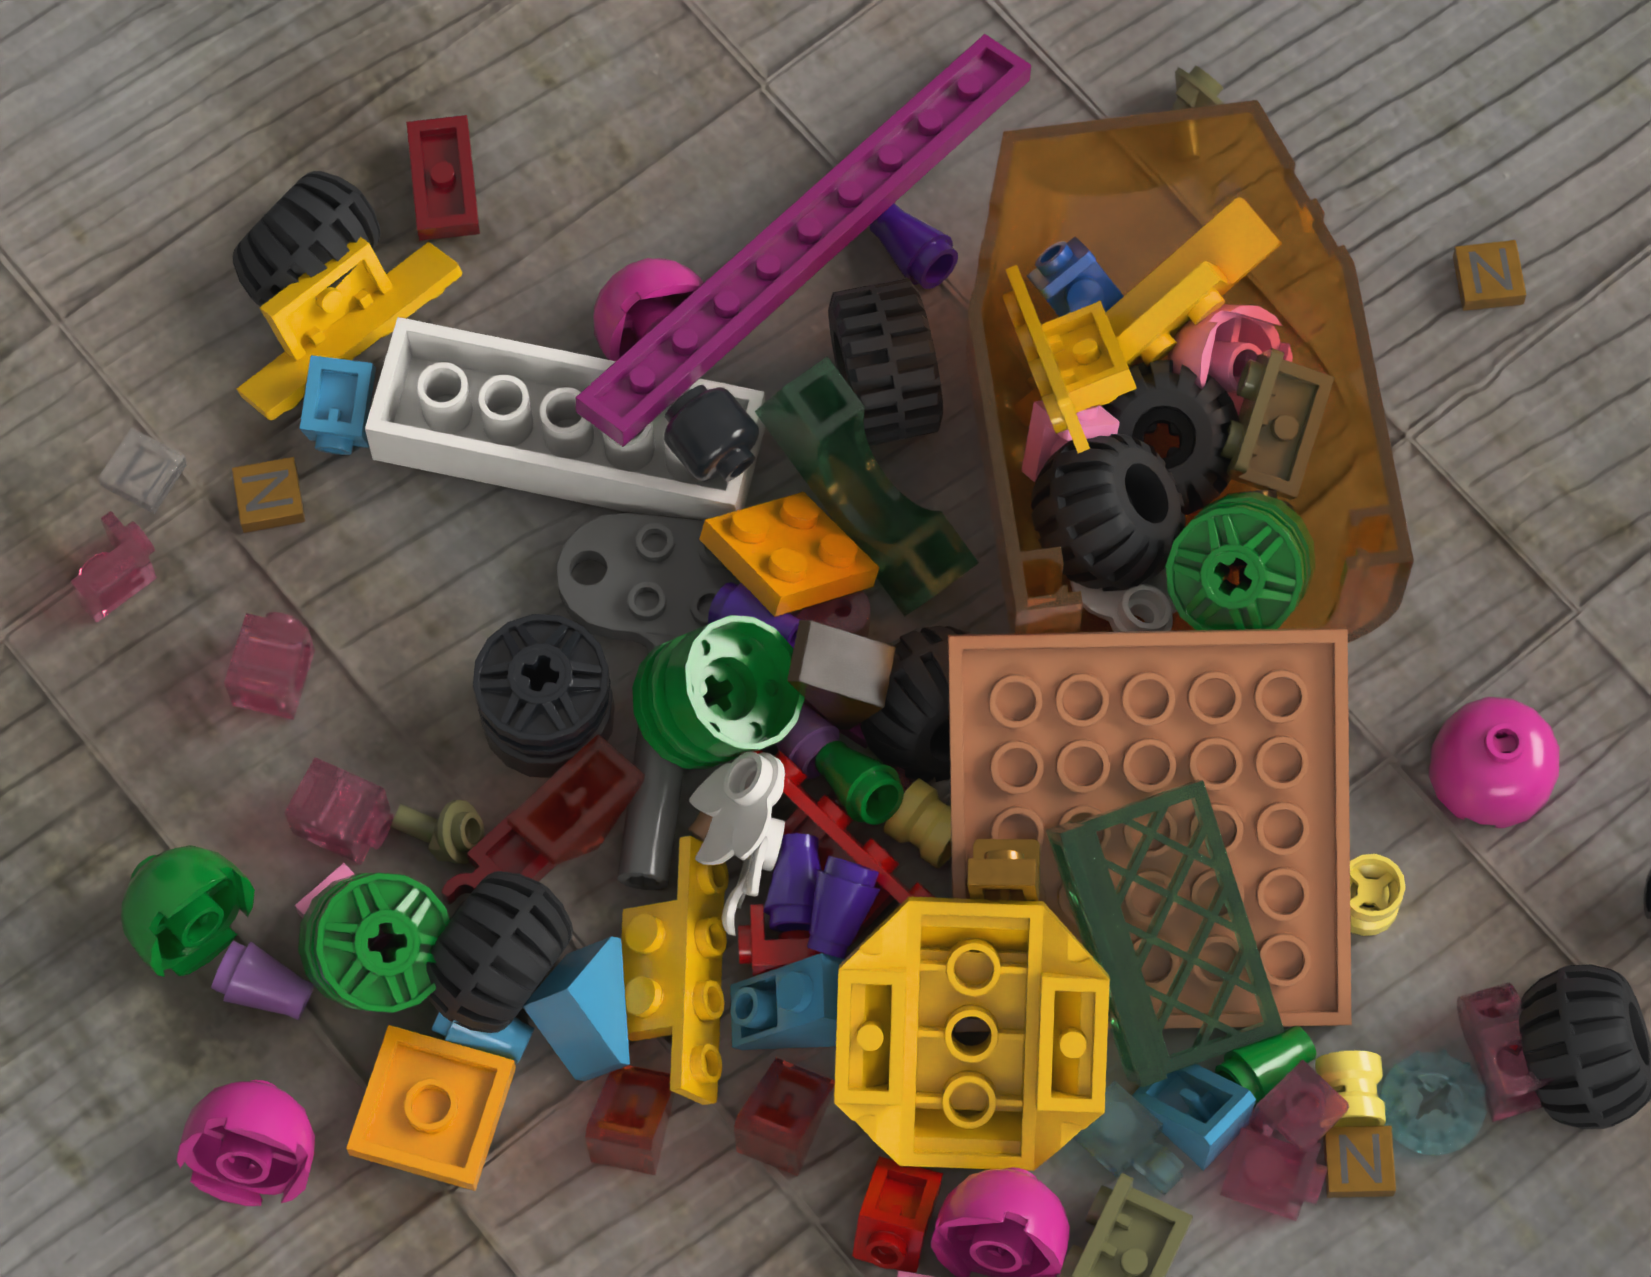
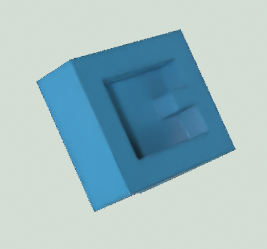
(337, 403)

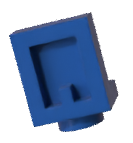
(1072, 278)

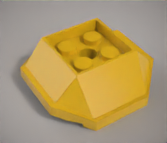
(987, 1102)

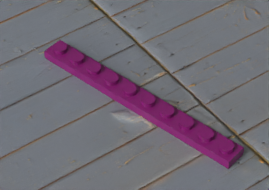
(801, 241)

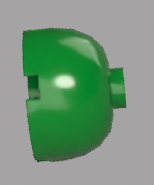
(183, 908)

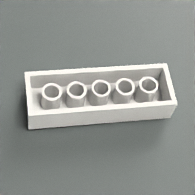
(511, 421)

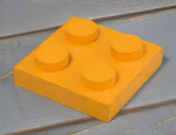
(789, 553)
(431, 1107)

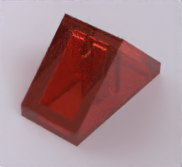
(578, 803)
(783, 1116)
(630, 1119)

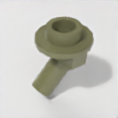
(1196, 89)
(446, 835)

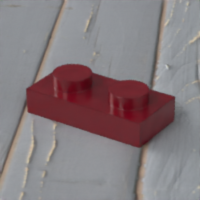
(443, 178)

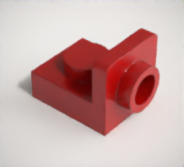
(770, 954)
(896, 1215)

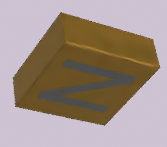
(1489, 275)
(268, 494)
(1359, 1161)

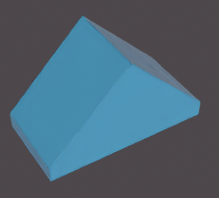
(584, 1010)
(1198, 1111)

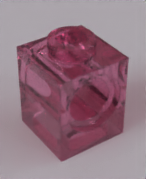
(270, 664)
(339, 811)

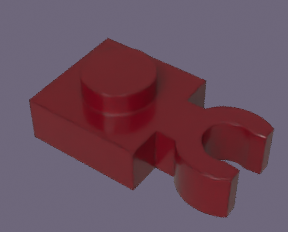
(498, 851)

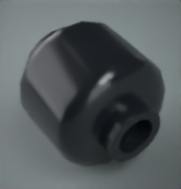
(711, 433)

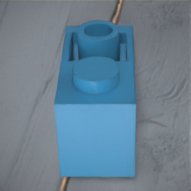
(787, 1006)

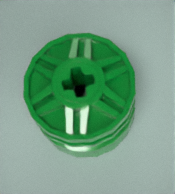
(1261, 534)
(716, 693)
(337, 935)

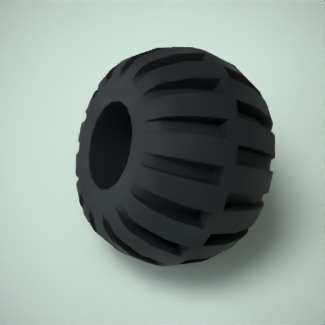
(303, 234)
(1192, 414)
(1108, 511)
(915, 716)
(497, 951)
(1592, 1041)

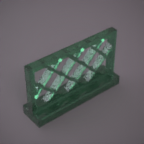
(1107, 936)

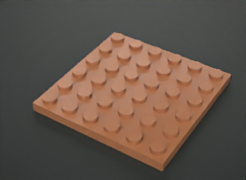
(1107, 718)

